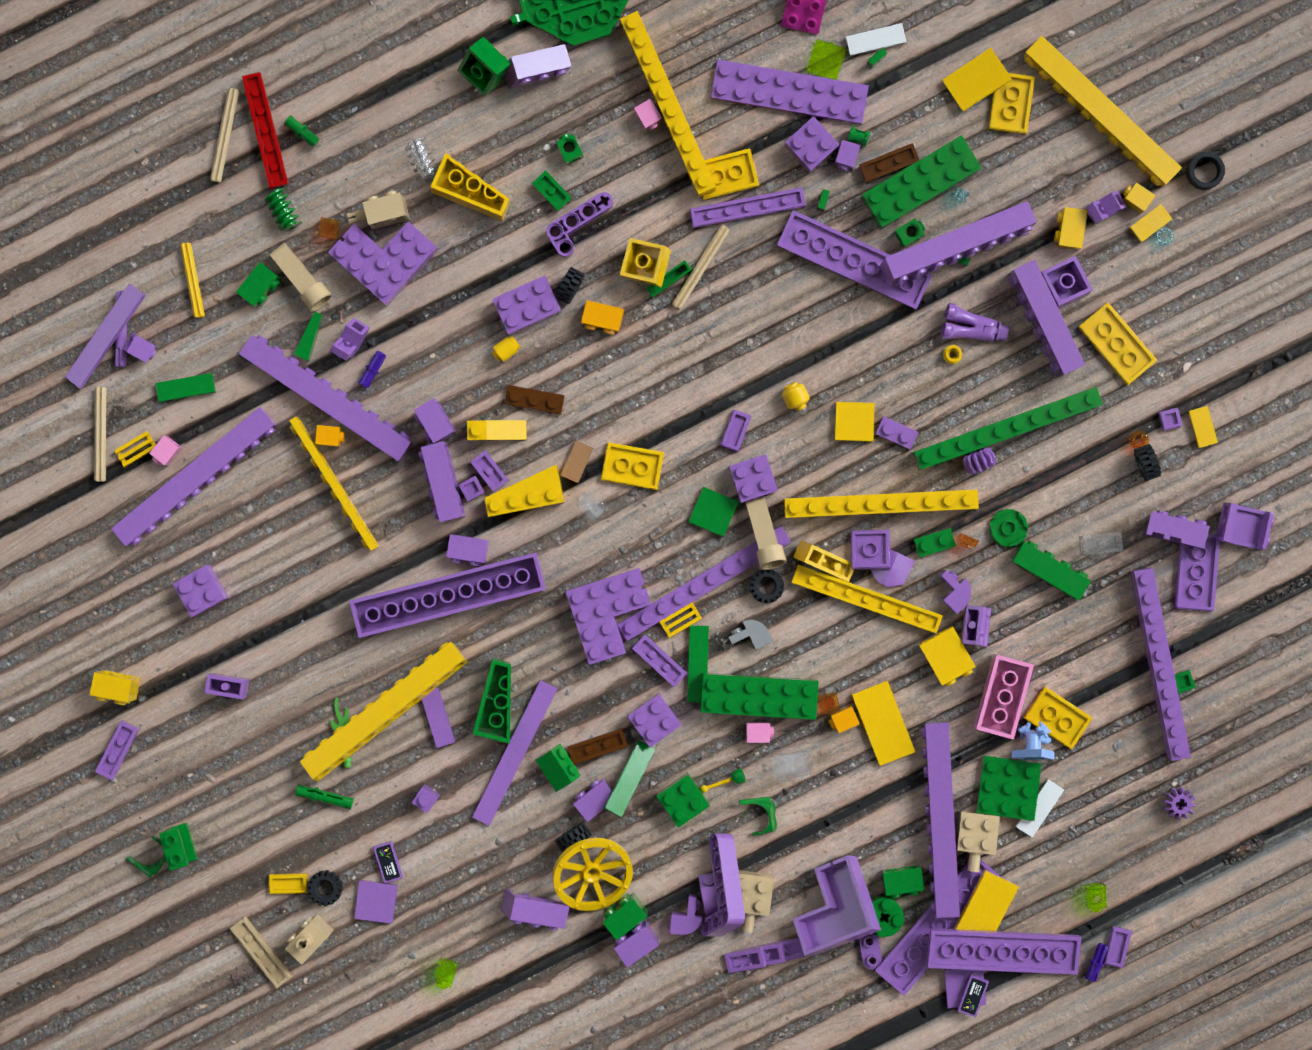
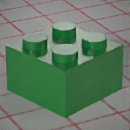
(484, 66)
(683, 800)
(624, 916)

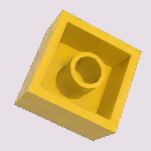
(645, 262)
(114, 686)

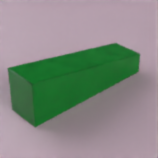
(671, 277)
(307, 342)

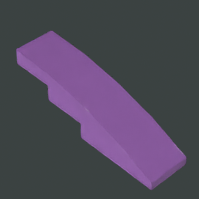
(763, 955)

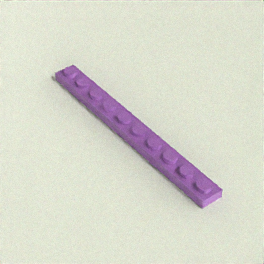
(695, 588)

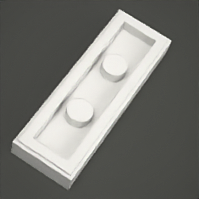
(875, 39)
(1046, 800)

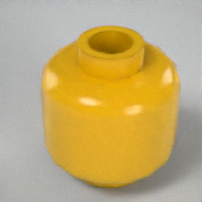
(795, 396)

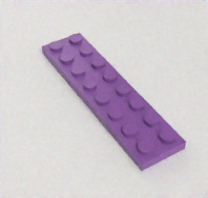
(789, 92)
(847, 258)
(1003, 951)
(909, 956)

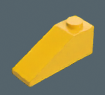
(496, 430)
(824, 560)

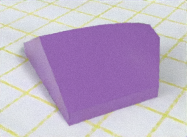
(897, 574)

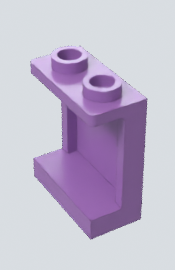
(1244, 526)

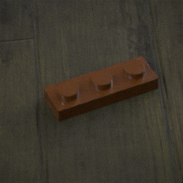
(889, 163)
(534, 399)
(597, 746)

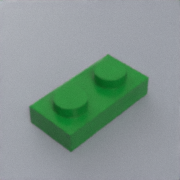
(552, 191)
(934, 542)

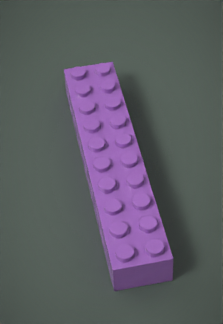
(448, 595)

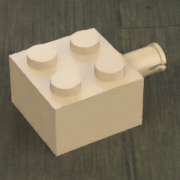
(381, 211)
(977, 836)
(756, 896)
(304, 943)

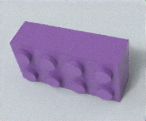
(442, 481)

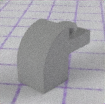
(756, 630)

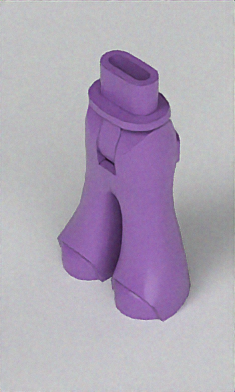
(983, 327)

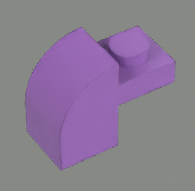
(1106, 207)
(350, 340)
(960, 592)
(708, 893)
(686, 923)

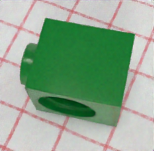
(569, 157)
(903, 238)

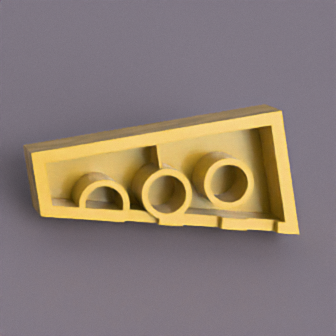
(468, 189)
(533, 492)

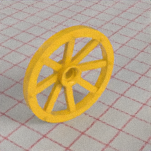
(592, 876)

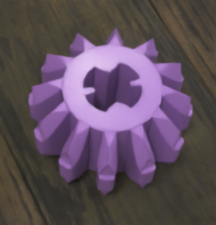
(979, 460)
(1181, 809)

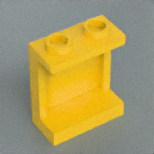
(947, 656)

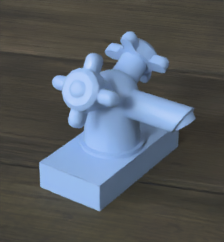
(1033, 743)

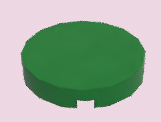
(1008, 527)

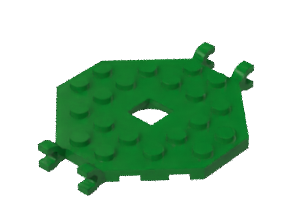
(572, 20)

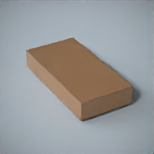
(577, 461)

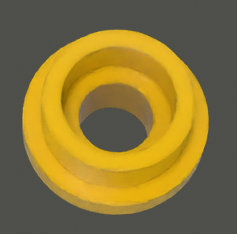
(957, 350)

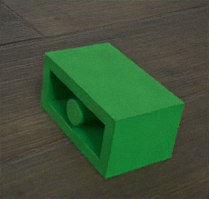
(259, 285)
(558, 767)
(902, 880)

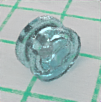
(960, 194)
(1167, 241)

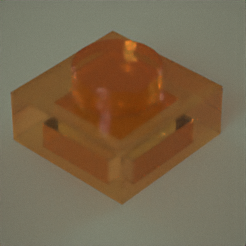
(329, 228)
(966, 541)
(829, 702)

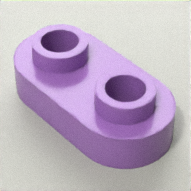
(870, 950)

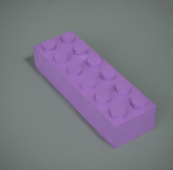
(1046, 318)

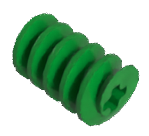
(282, 211)

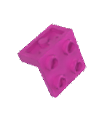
(804, 15)

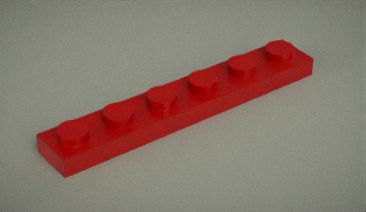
(265, 130)

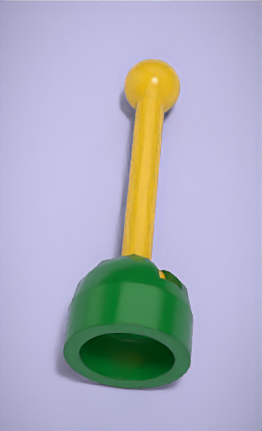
(736, 777)

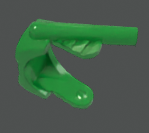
(766, 803)
(149, 870)

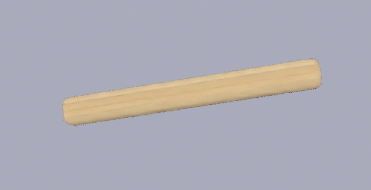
(224, 135)
(701, 267)
(100, 435)

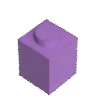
(847, 155)
(140, 347)
(425, 798)

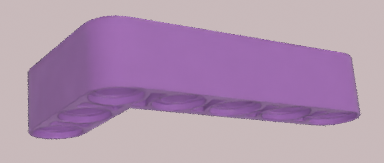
(727, 888)

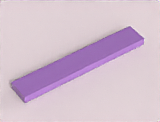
(747, 207)
(105, 336)

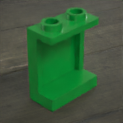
(178, 846)

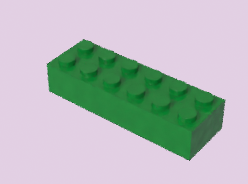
(921, 182)
(759, 696)

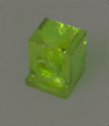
(1092, 890)
(445, 973)

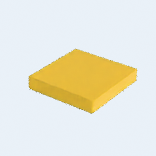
(854, 421)

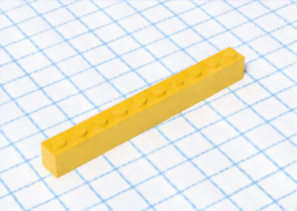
(668, 104)
(1101, 111)
(881, 503)
(383, 711)

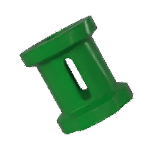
(858, 136)

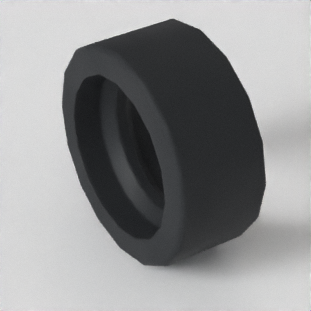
(1190, 174)

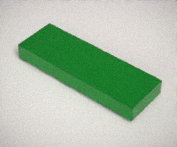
(185, 387)

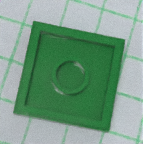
(713, 511)

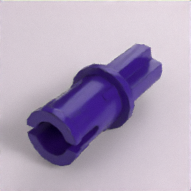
(372, 369)
(1096, 963)

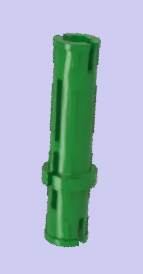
(324, 796)

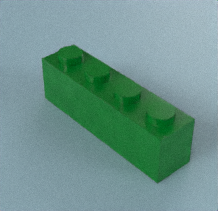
(1050, 570)

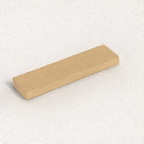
(261, 952)

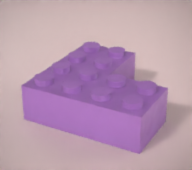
(385, 269)
(595, 612)
(847, 909)

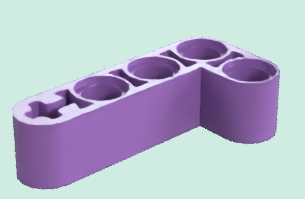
(582, 220)

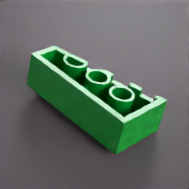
(495, 703)

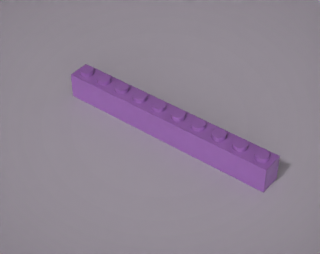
(326, 398)
(194, 477)
(1160, 664)
(941, 820)

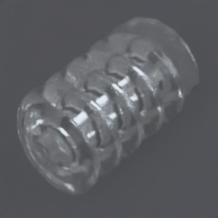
(420, 159)

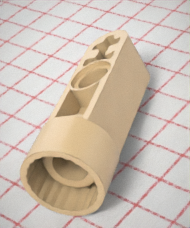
(313, 293)
(770, 552)

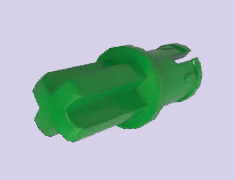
(301, 131)

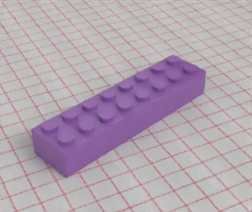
(958, 244)

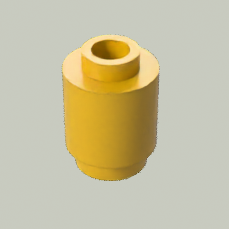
(505, 349)

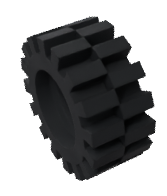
(570, 285)
(1147, 462)
(763, 597)
(572, 836)
(321, 899)

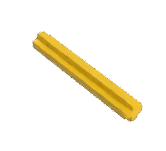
(192, 280)

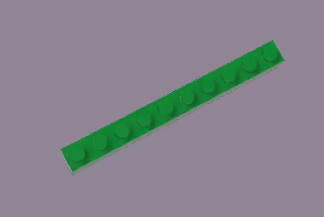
(1007, 428)

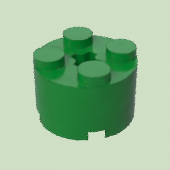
(895, 915)

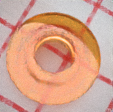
(1145, 439)

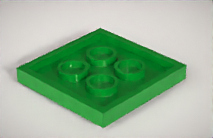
(1009, 788)

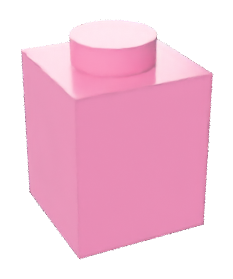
(648, 115)
(165, 451)
(759, 732)

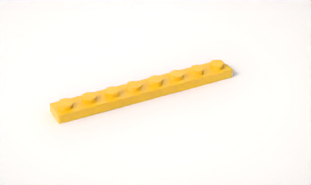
(329, 477)
(867, 598)

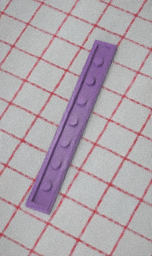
(515, 752)

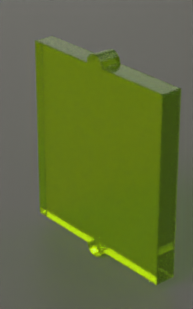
(826, 59)

